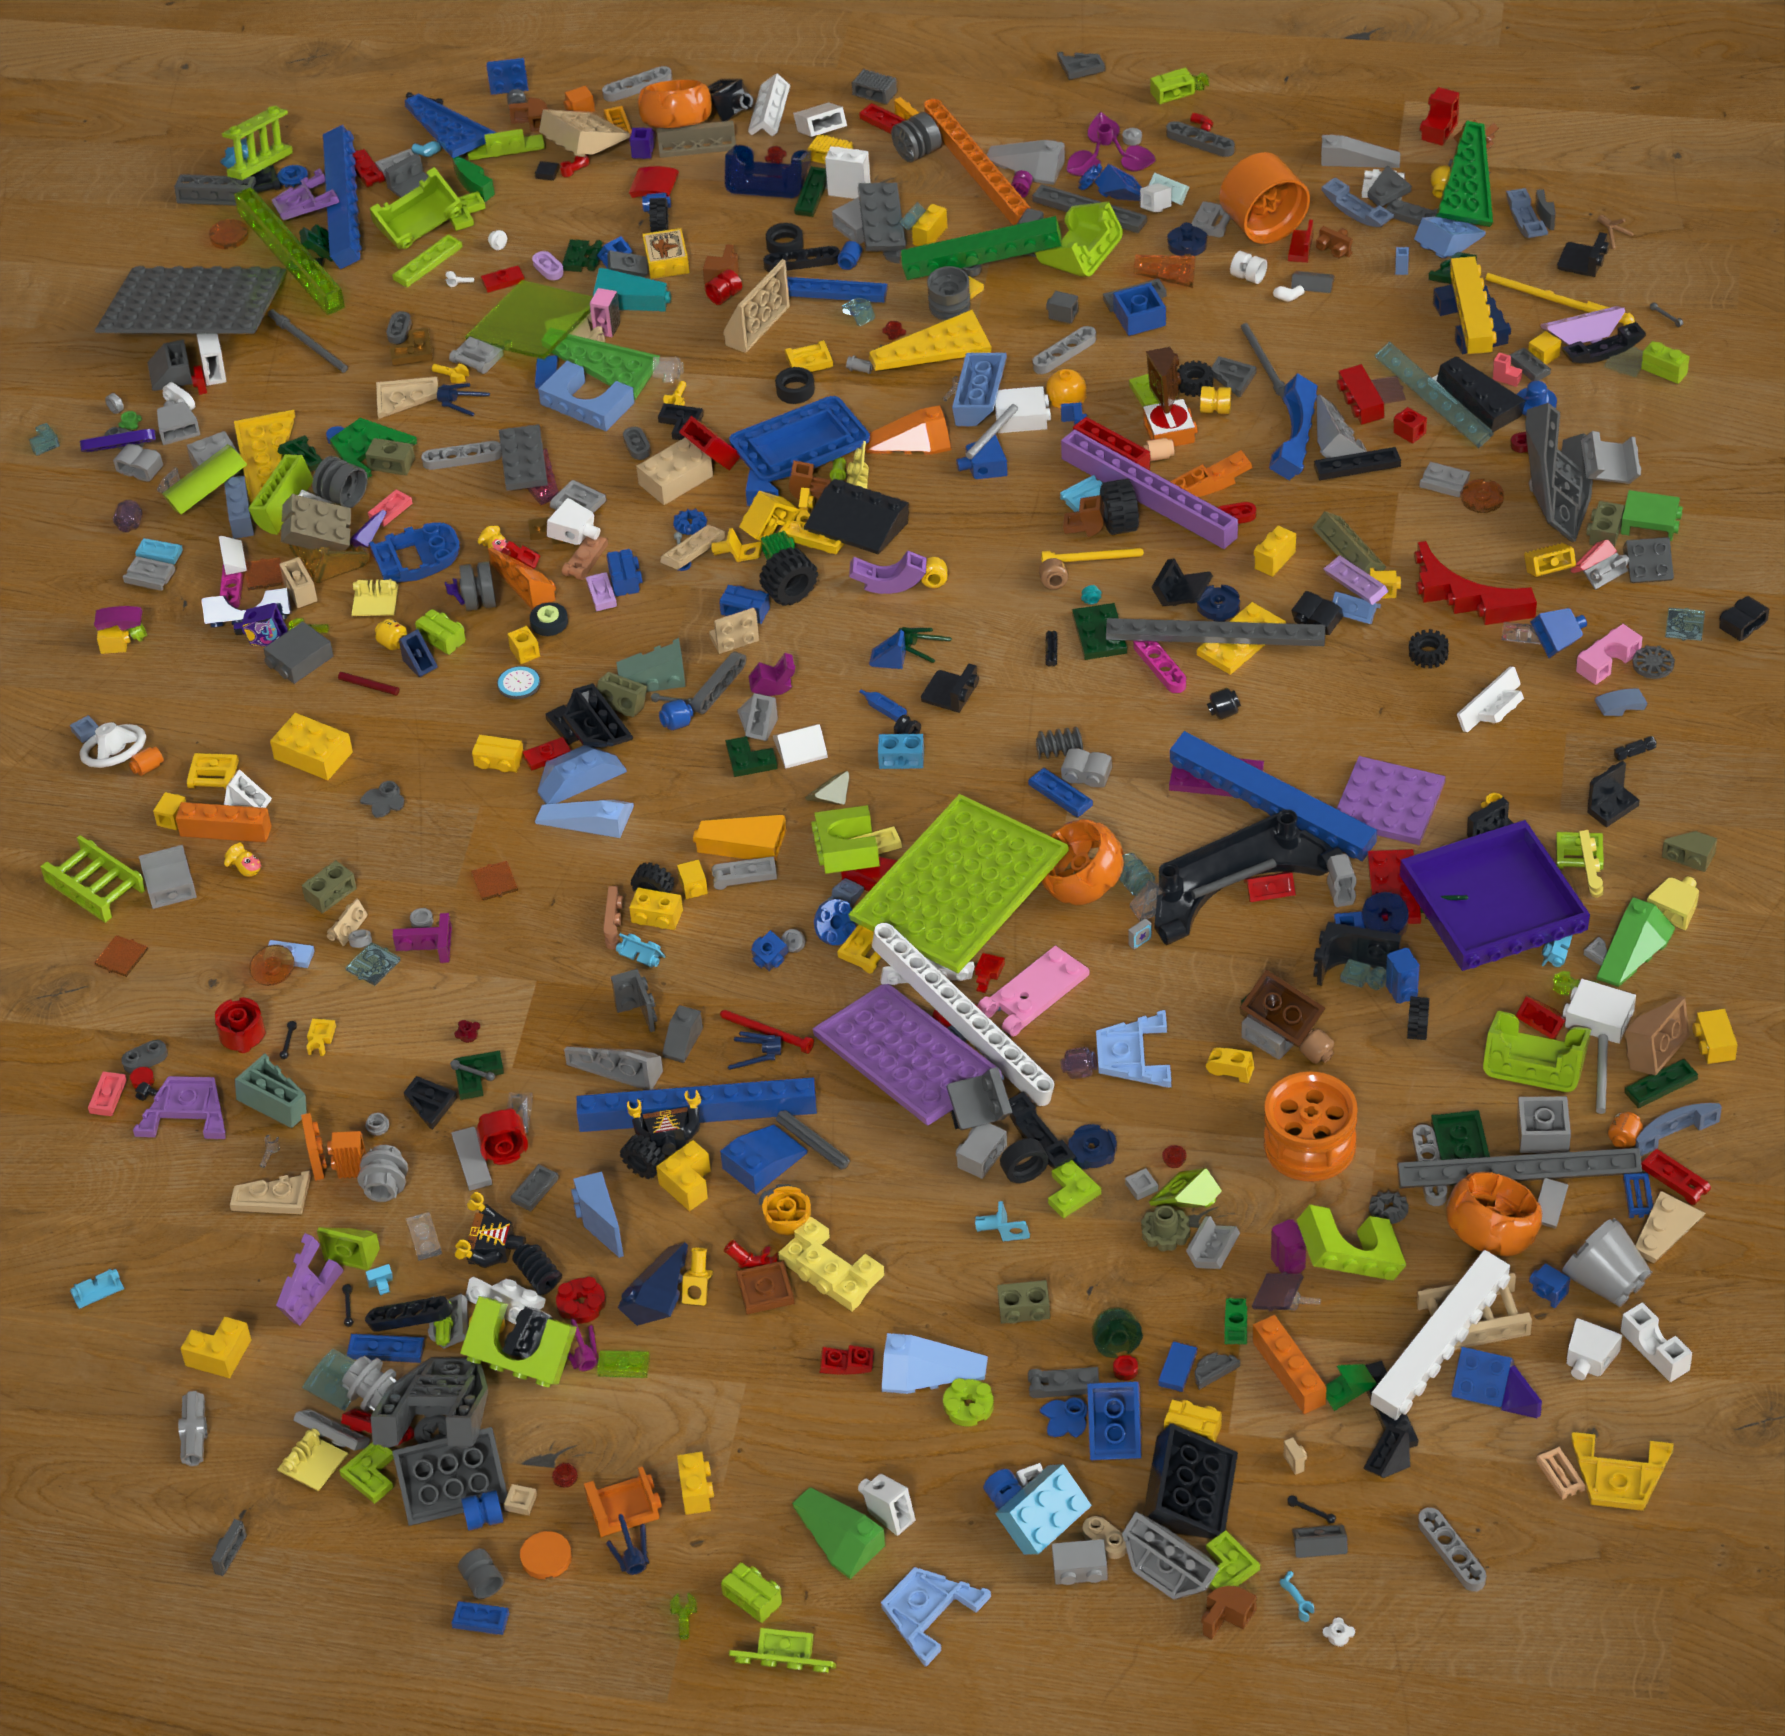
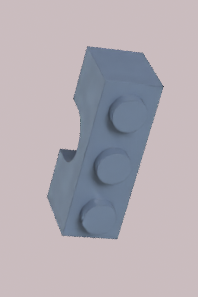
(238, 506)

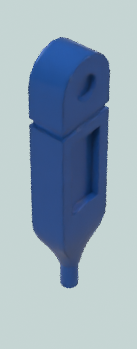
(884, 705)

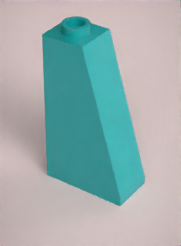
(634, 291)

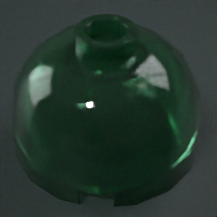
(1116, 1332)

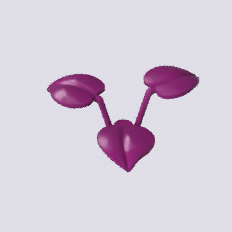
(1104, 131)

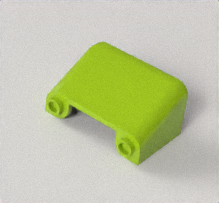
(417, 211)
(1088, 242)
(1534, 1058)

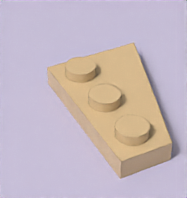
(404, 394)
(276, 1196)
(1665, 1226)

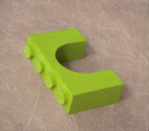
(833, 844)
(1329, 1250)
(484, 1345)

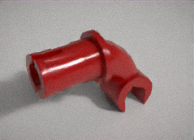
(568, 168)
(747, 1259)

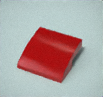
(653, 180)

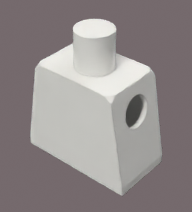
(572, 523)
(1591, 1349)
(888, 1502)

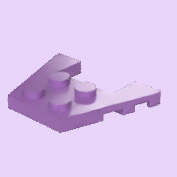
(301, 201)
(186, 1100)
(304, 1289)

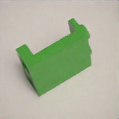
(1651, 512)

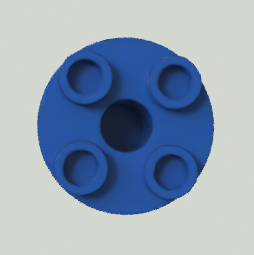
(1536, 395)
(833, 922)

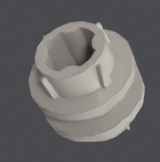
(382, 1173)
(368, 1382)

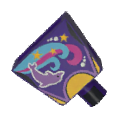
(261, 625)

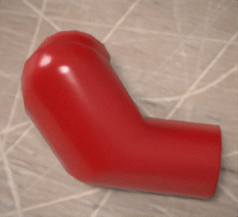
(1206, 122)

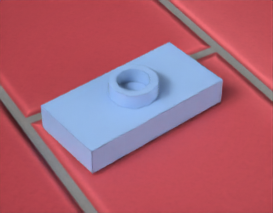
(301, 953)

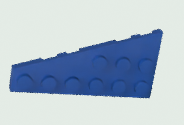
(450, 129)

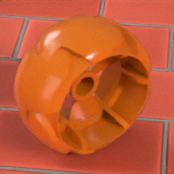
(674, 103)
(1093, 875)
(1494, 1214)

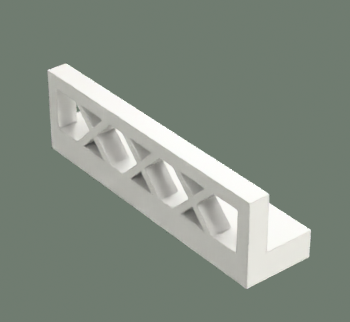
(769, 105)

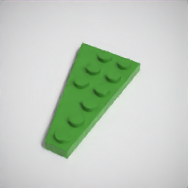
(608, 361)

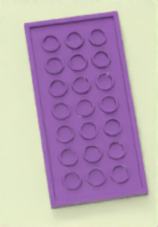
(902, 1051)

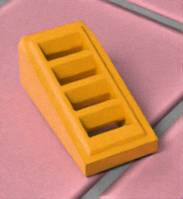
(615, 113)

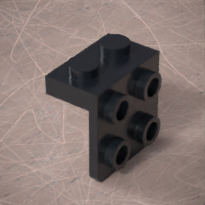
(1584, 258)
(1176, 588)
(951, 690)
(1489, 818)
(527, 1333)

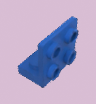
(507, 75)
(1481, 1377)

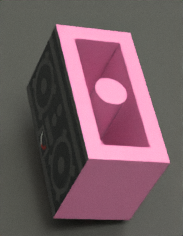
(605, 311)

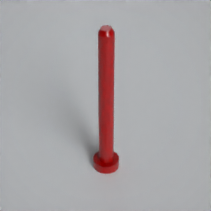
(805, 1044)

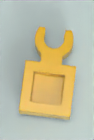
(320, 1033)

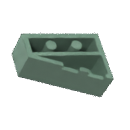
(657, 670)
(270, 1092)

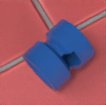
(1002, 1487)
(482, 1510)

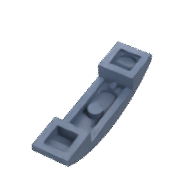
(1352, 206)
(1523, 214)
(1700, 1115)

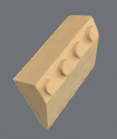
(580, 131)
(758, 310)

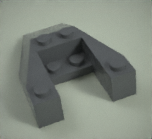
(1557, 475)
(432, 1389)

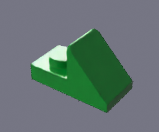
(1351, 1384)

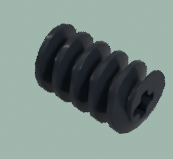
(537, 1268)

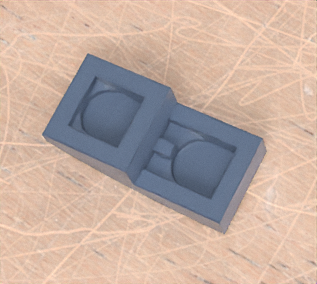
(1618, 701)
(847, 891)

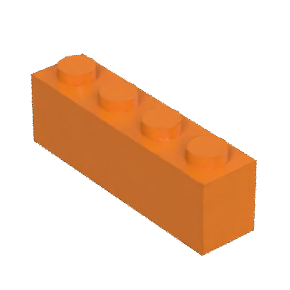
(223, 822)
(1289, 1364)

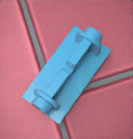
(648, 952)
(1554, 953)
(94, 1290)

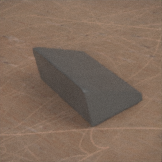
(1313, 281)
(1320, 1541)

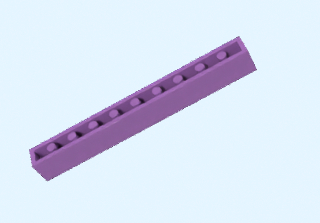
(1151, 489)

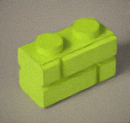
(1172, 85)
(1665, 362)
(441, 631)
(752, 1592)

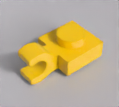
(805, 504)

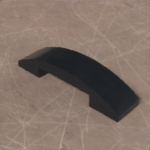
(1601, 350)
(1031, 1126)

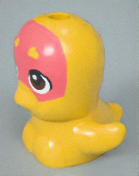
(492, 538)
(244, 860)

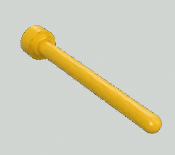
(1097, 555)

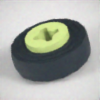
(548, 619)

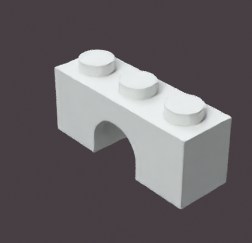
(1642, 1330)

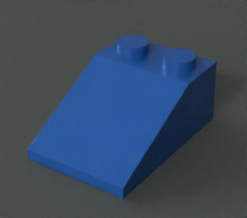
(760, 1157)
(1114, 1420)

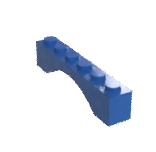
(1299, 399)

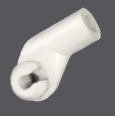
(1287, 294)

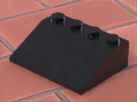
(857, 516)
(1190, 1483)

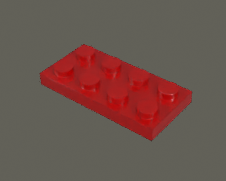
(1385, 877)

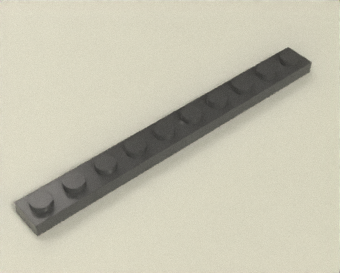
(1215, 632)
(1522, 1167)

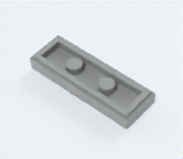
(470, 1158)

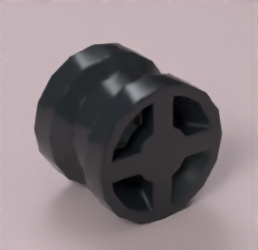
(905, 725)

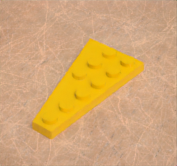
(937, 343)
(258, 446)

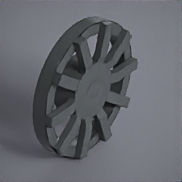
(1653, 662)

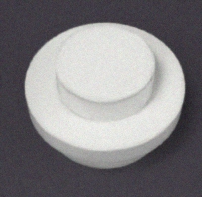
(497, 239)

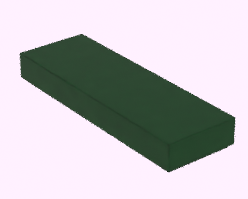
(811, 192)
(1663, 1083)

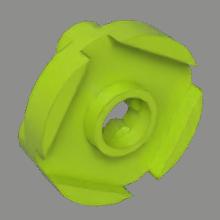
(963, 1390)

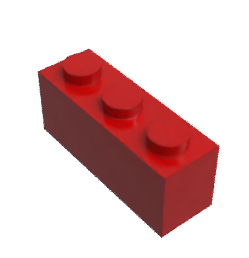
(1360, 394)

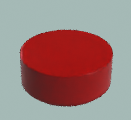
(140, 1075)
(1125, 1367)

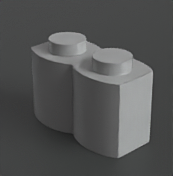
(138, 462)
(1086, 767)
(1341, 880)

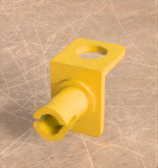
(734, 546)
(696, 1276)

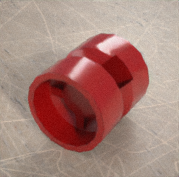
(723, 286)

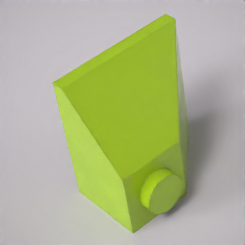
(1188, 1190)
(349, 1246)

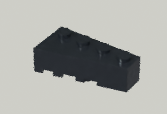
(1480, 394)

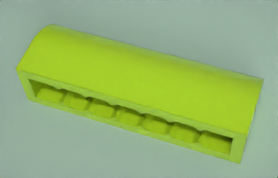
(204, 479)
(287, 479)

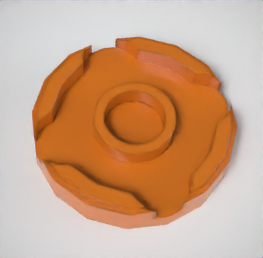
(545, 1555)

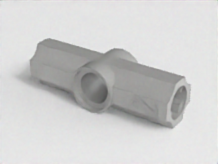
(192, 1428)

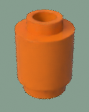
(146, 761)

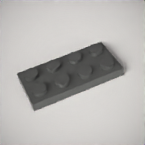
(881, 216)
(523, 457)

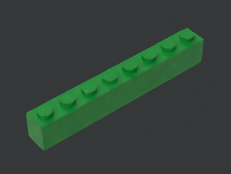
(982, 247)

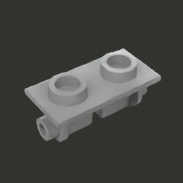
(1607, 570)

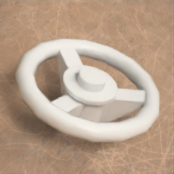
(111, 741)

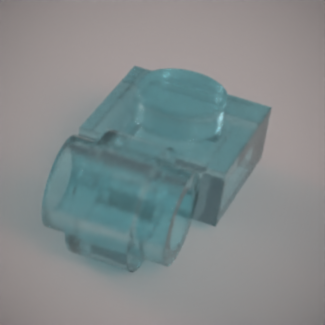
(1359, 973)

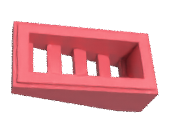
(1596, 554)

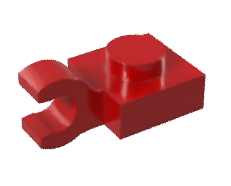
(521, 554)
(988, 968)

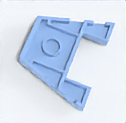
(1122, 1051)
(920, 1600)

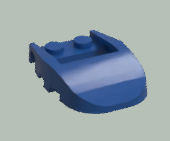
(434, 543)

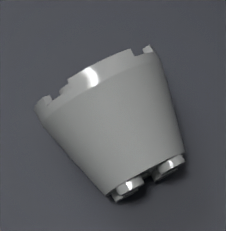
(1609, 1264)

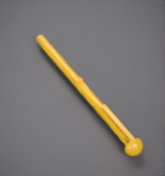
(1626, 319)

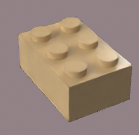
(674, 471)

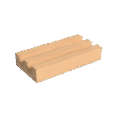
(1570, 1489)

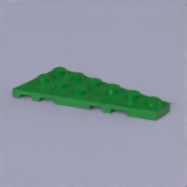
(1468, 183)

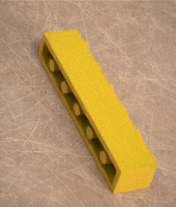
(1472, 305)

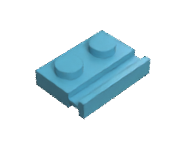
(1085, 488)

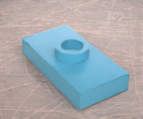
(159, 551)

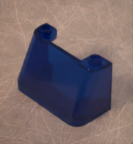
(765, 178)

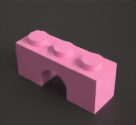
(1596, 661)

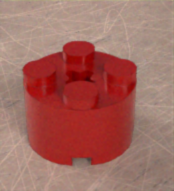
(239, 1024)
(501, 1136)

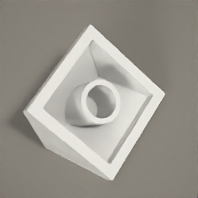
(801, 746)

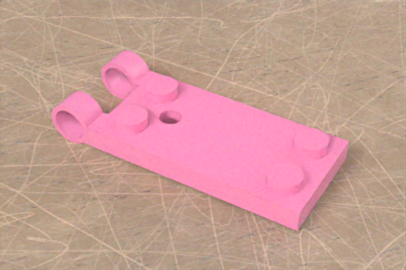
(1042, 983)

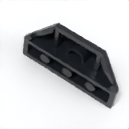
(594, 719)

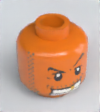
(1625, 1130)

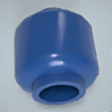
(675, 714)

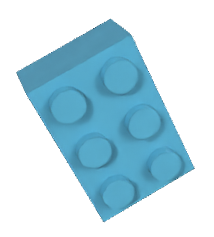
(1043, 1509)

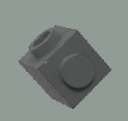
(1062, 307)

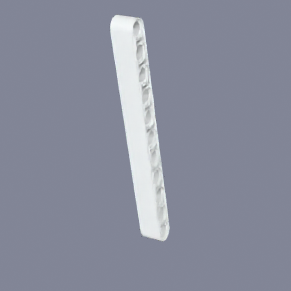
(963, 1014)

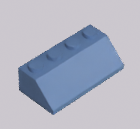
(978, 387)

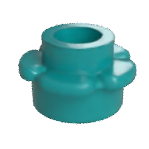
(1091, 594)

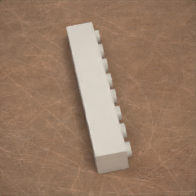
(1440, 1335)

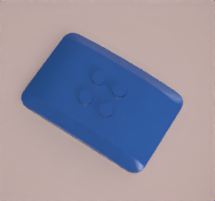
(806, 434)

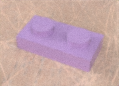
(601, 591)

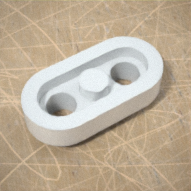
(175, 393)

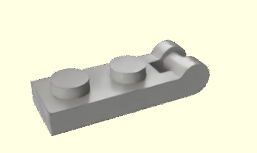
(743, 872)

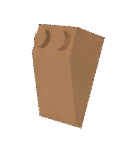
(1657, 1036)

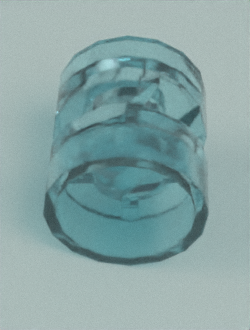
(1135, 874)

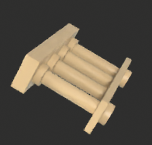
(1490, 1329)

